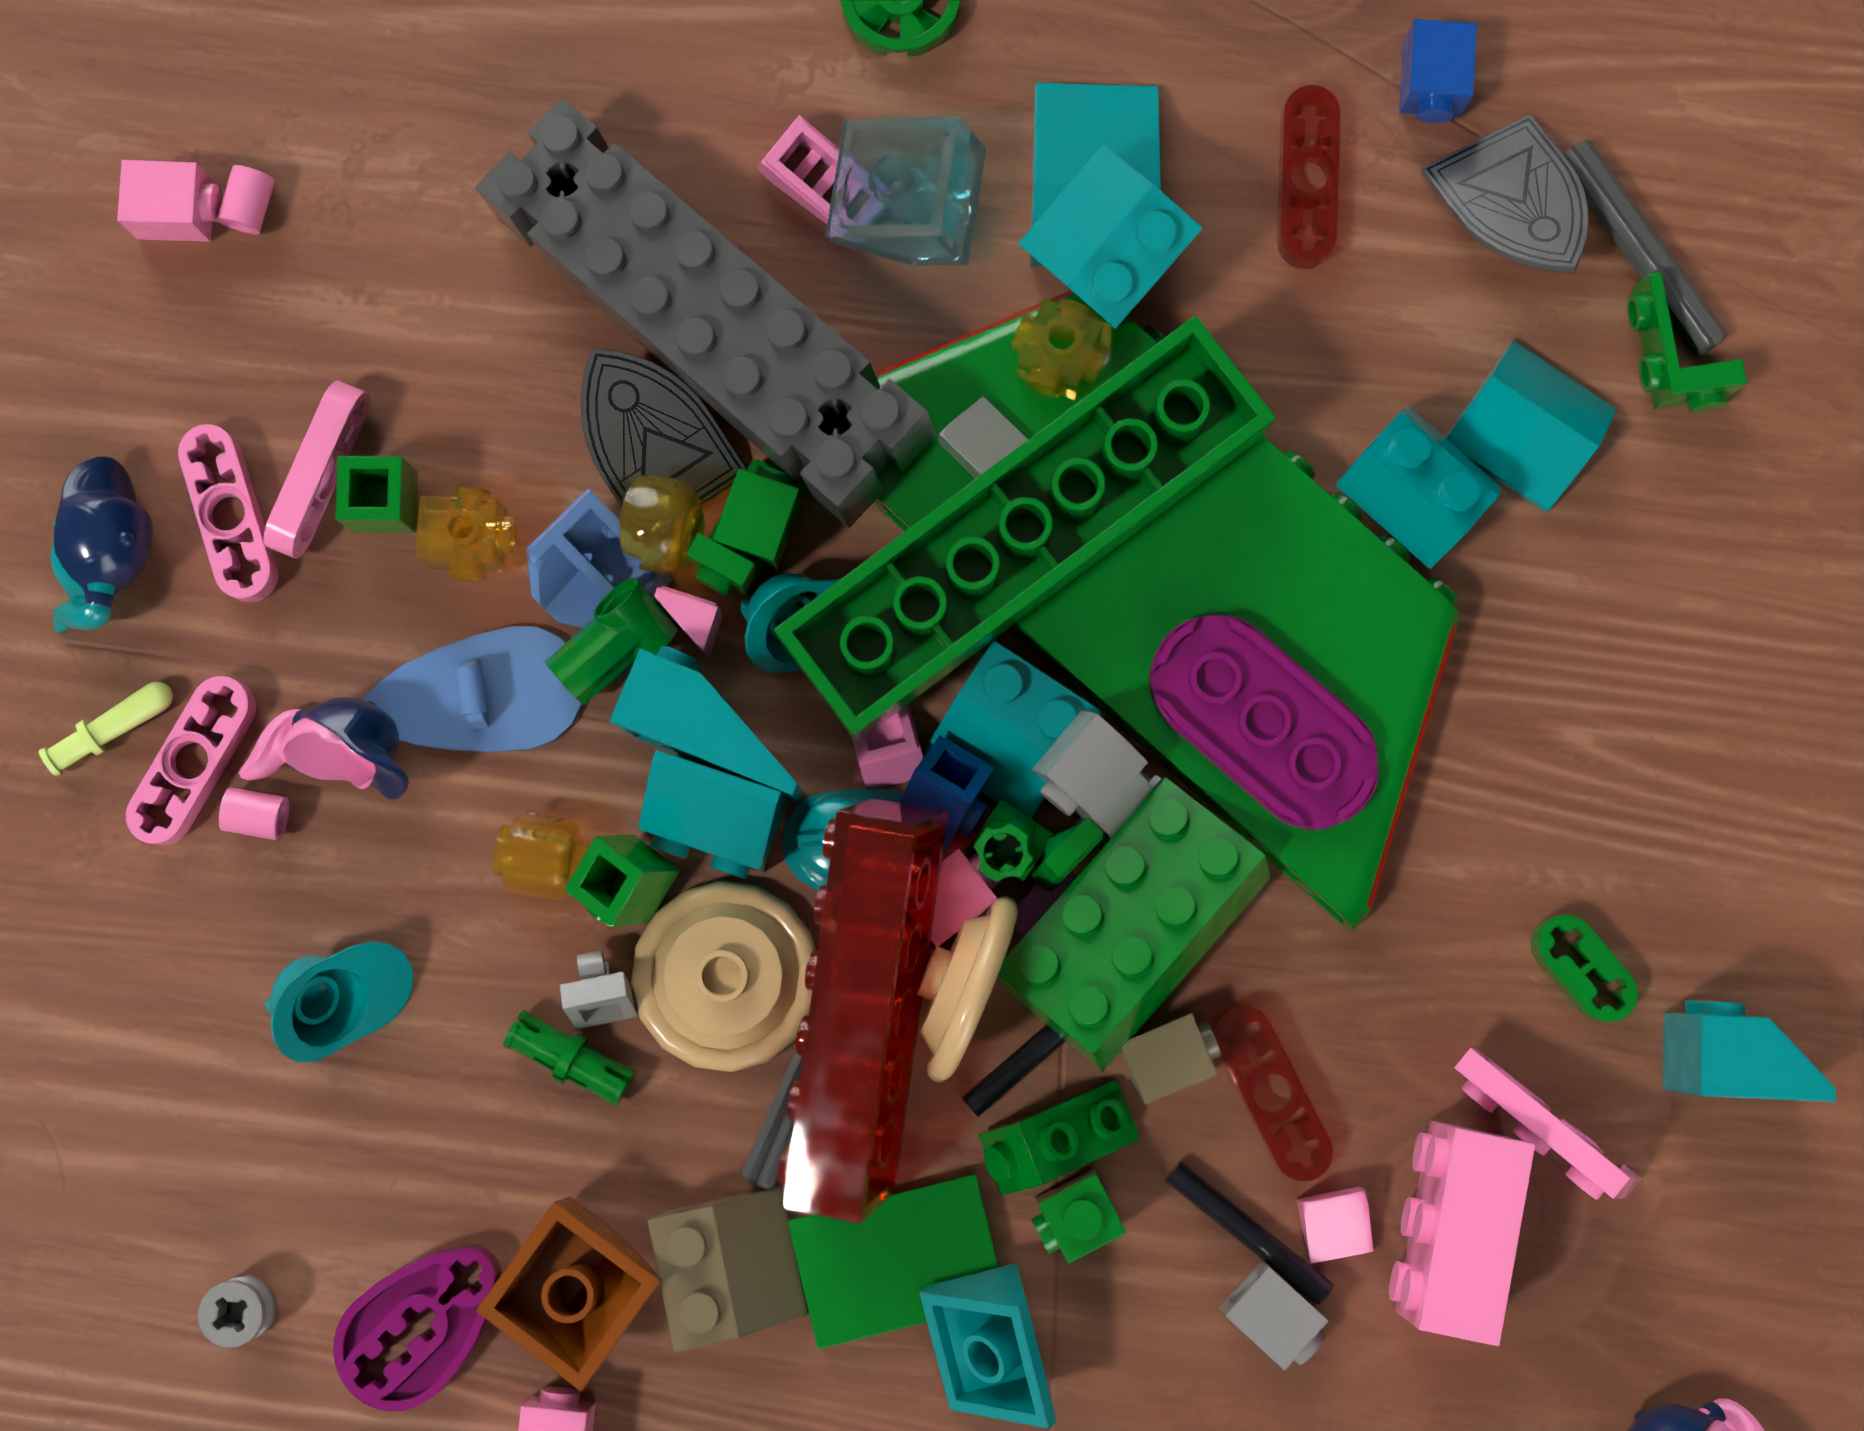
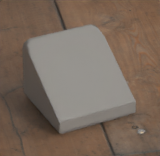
(980, 437)

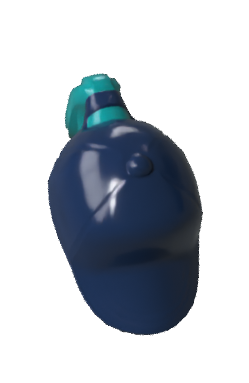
(97, 542)

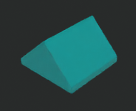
(1531, 426)
(988, 1347)

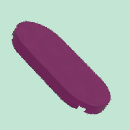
(1264, 722)

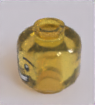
(538, 855)

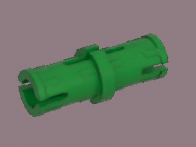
(569, 1058)

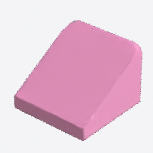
(695, 616)
(889, 751)
(1336, 1224)

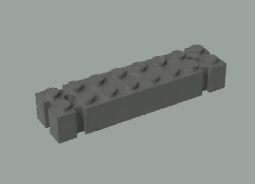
(707, 312)

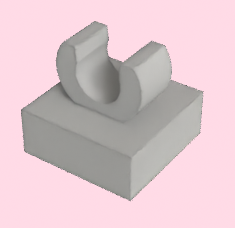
(598, 995)

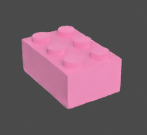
(1461, 1232)

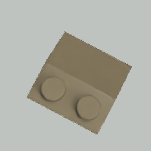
(727, 1268)

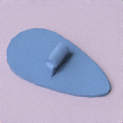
(481, 694)

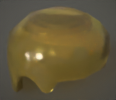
(660, 522)

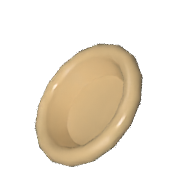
(723, 976)
(961, 983)

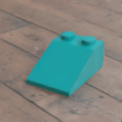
(1077, 121)
(681, 712)

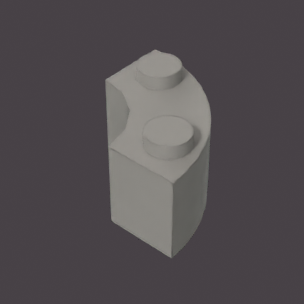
(1095, 775)

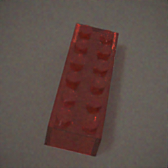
(862, 1008)

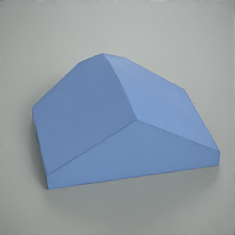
(582, 561)

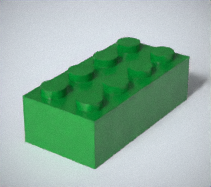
(1134, 923)

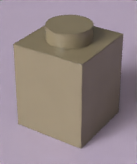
(1170, 1056)

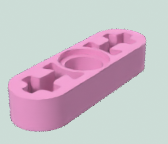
(230, 466)
(315, 469)
(164, 765)

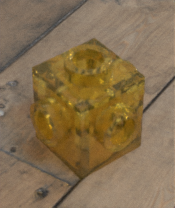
(1053, 369)
(444, 528)

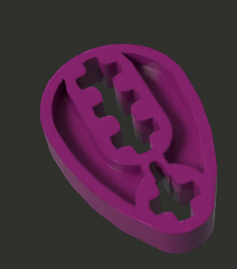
(386, 1308)

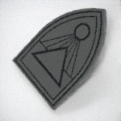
(1516, 196)
(652, 424)

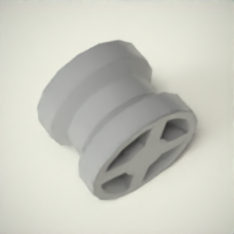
(250, 1303)

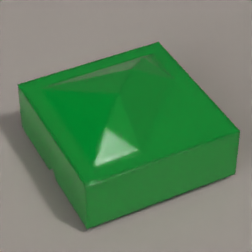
(1065, 852)

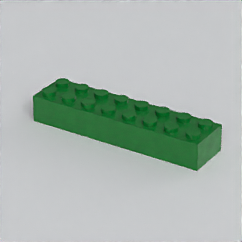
(1025, 528)

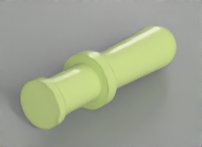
(92, 736)

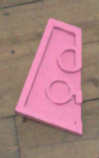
(1590, 1169)

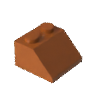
(570, 1291)

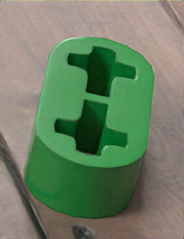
(1595, 958)

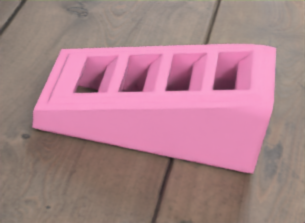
(791, 182)

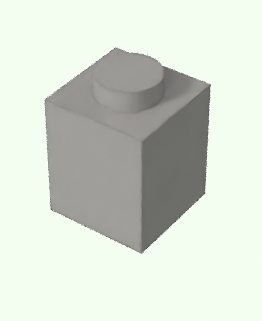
(1275, 1316)

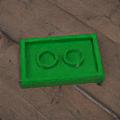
(871, 1273)

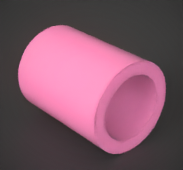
(245, 199)
(254, 813)

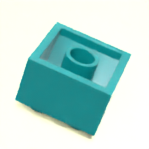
(1110, 236)
(1419, 487)
(1010, 720)
(711, 813)
(1734, 1055)

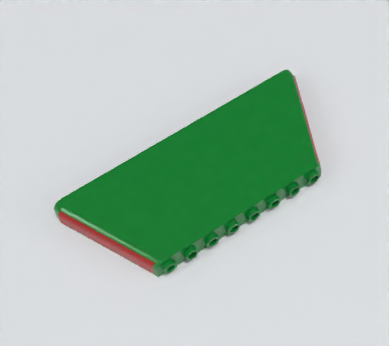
(1240, 545)

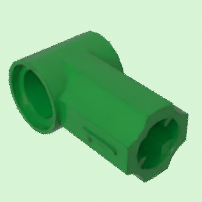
(610, 642)
(1009, 843)

